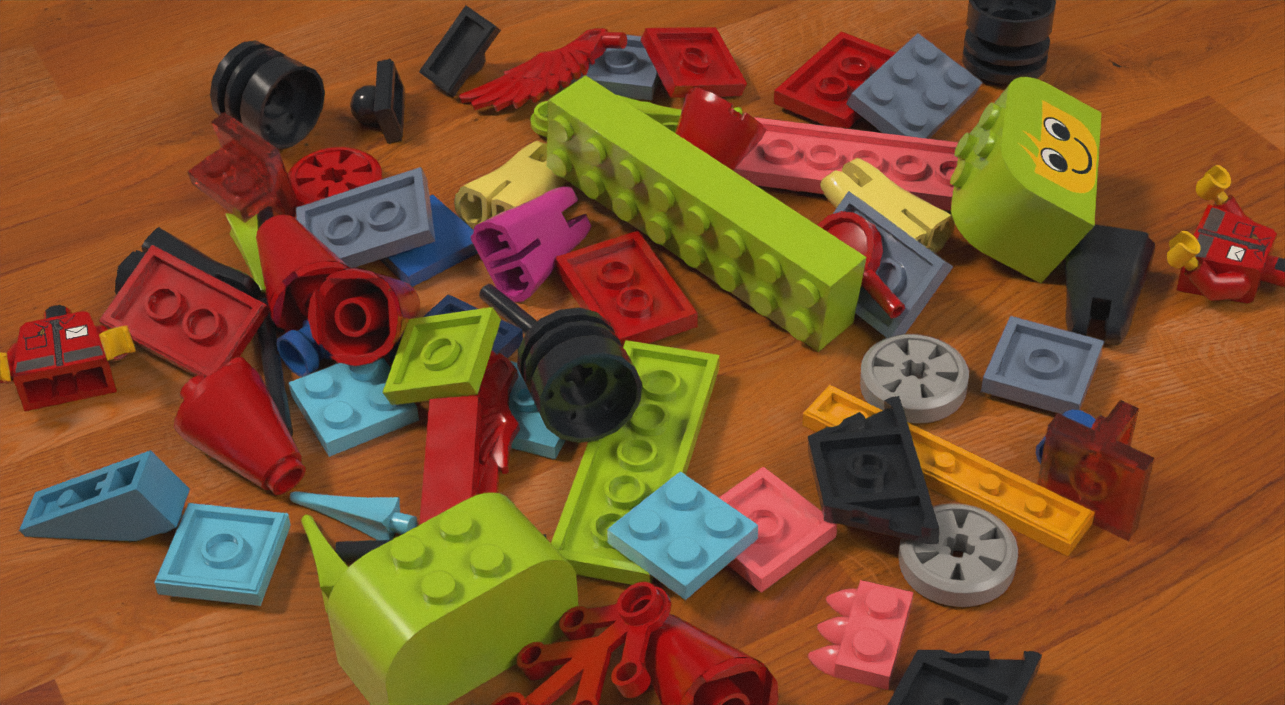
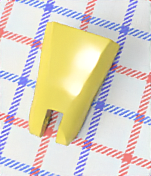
(508, 186)
(912, 214)

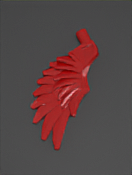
(545, 71)
(497, 422)

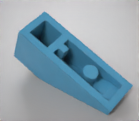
(111, 503)

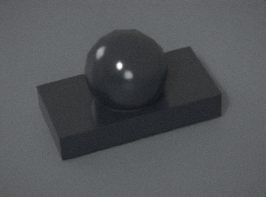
(460, 51)
(382, 103)

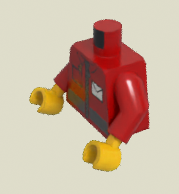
(1228, 250)
(63, 358)

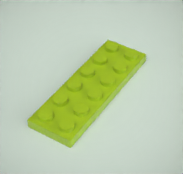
(636, 459)

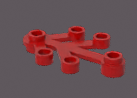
(631, 620)

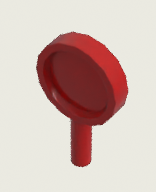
(865, 239)

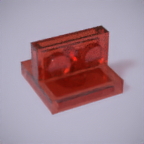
(244, 173)
(1099, 468)

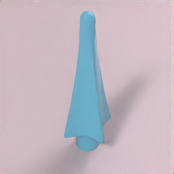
(374, 516)

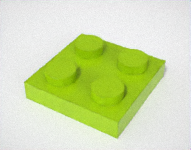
(442, 356)

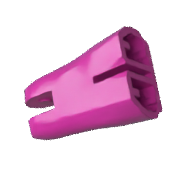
(524, 241)

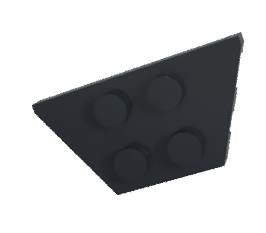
(872, 476)
(966, 679)

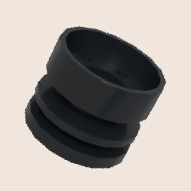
(1008, 38)
(268, 93)
(579, 375)

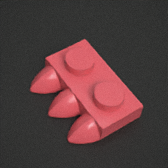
(865, 635)

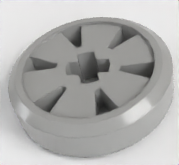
(920, 370)
(968, 581)

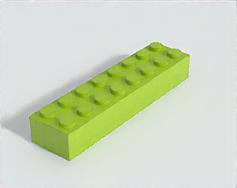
(704, 213)

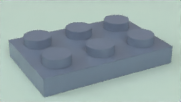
(914, 91)
(373, 219)
(905, 267)

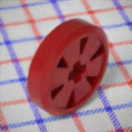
(332, 173)

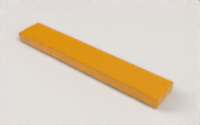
(972, 479)

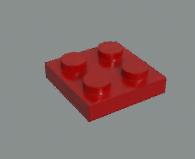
(693, 59)

